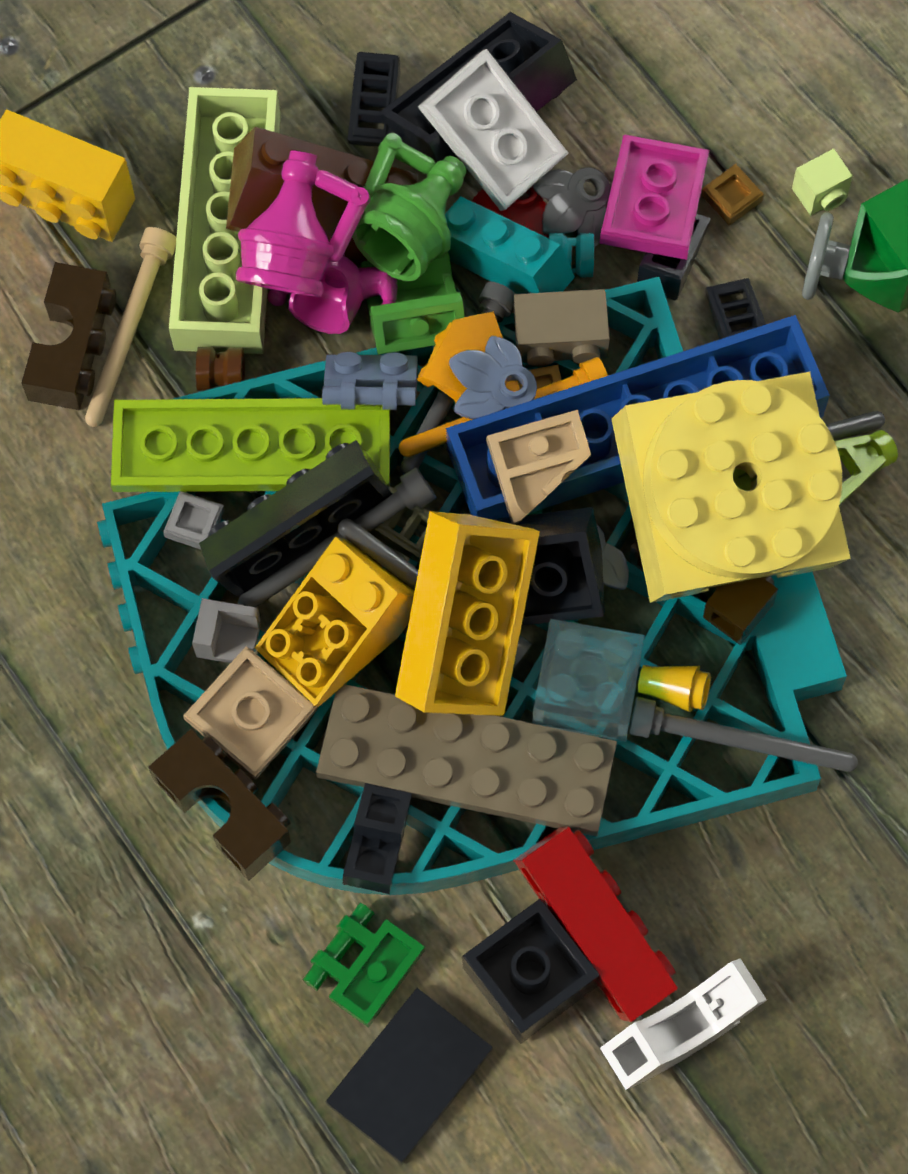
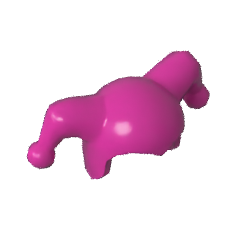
(342, 296)

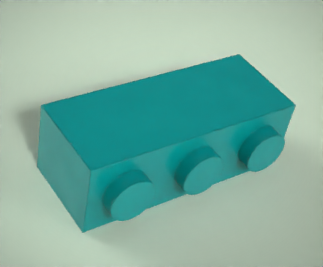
(505, 250)

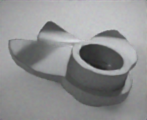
(570, 205)

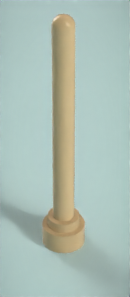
(156, 249)

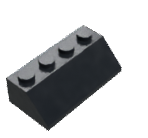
(523, 50)
(293, 518)

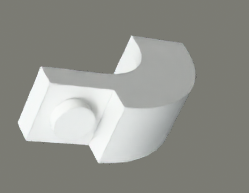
(683, 1026)

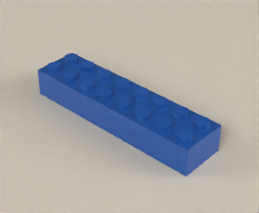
(753, 355)

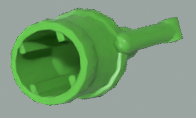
(407, 223)

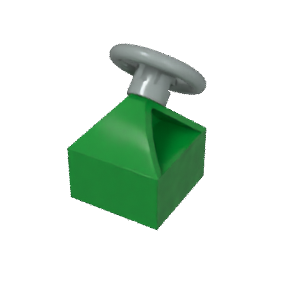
(877, 255)

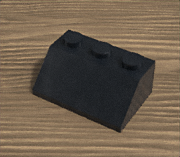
(566, 567)

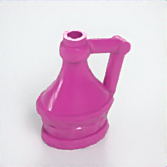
(286, 243)

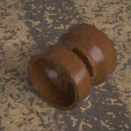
(220, 368)

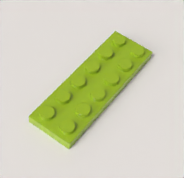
(235, 442)

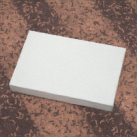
(493, 129)

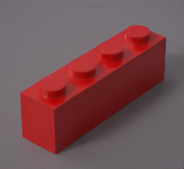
(596, 921)

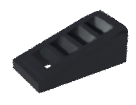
(372, 72)
(671, 274)
(718, 309)

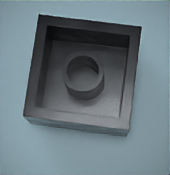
(530, 971)

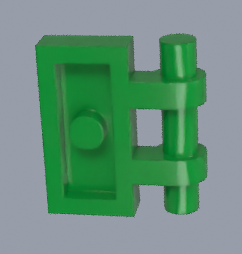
(375, 972)

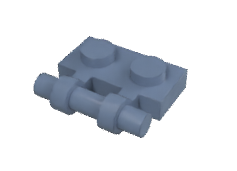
(370, 380)

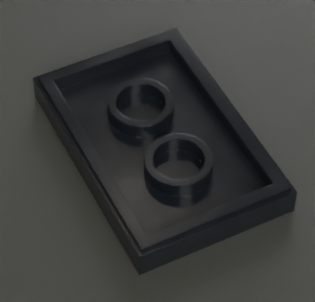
(409, 1076)

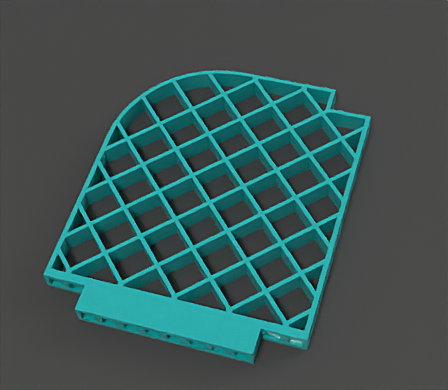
(789, 644)

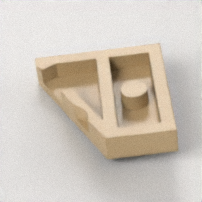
(537, 460)

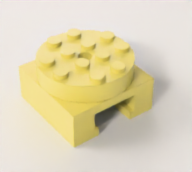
(682, 494)

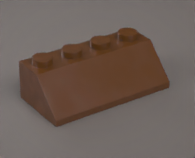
(258, 180)

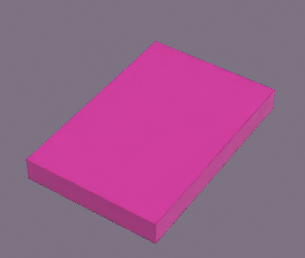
(654, 197)

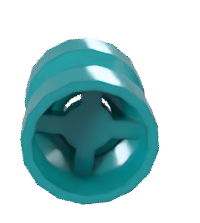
(583, 252)

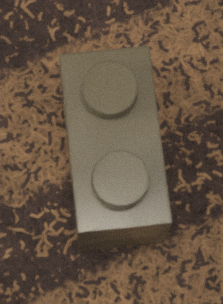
(561, 326)

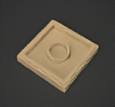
(250, 712)

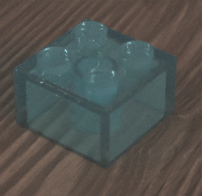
(588, 679)

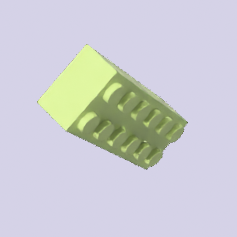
(206, 298)

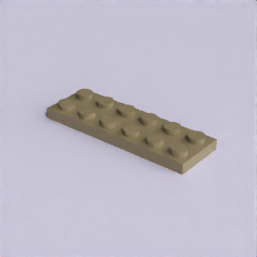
(468, 760)

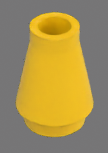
(676, 685)

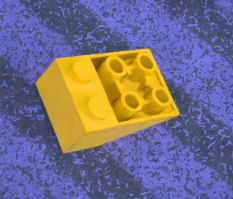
(336, 621)

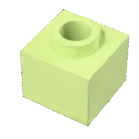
(822, 182)

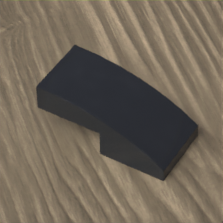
(377, 838)

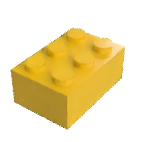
(63, 177)

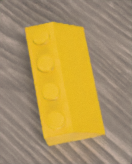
(466, 615)

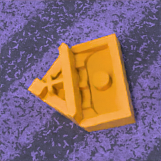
(459, 336)

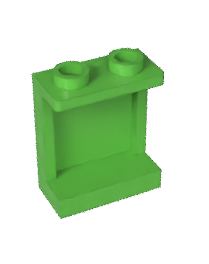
(420, 310)

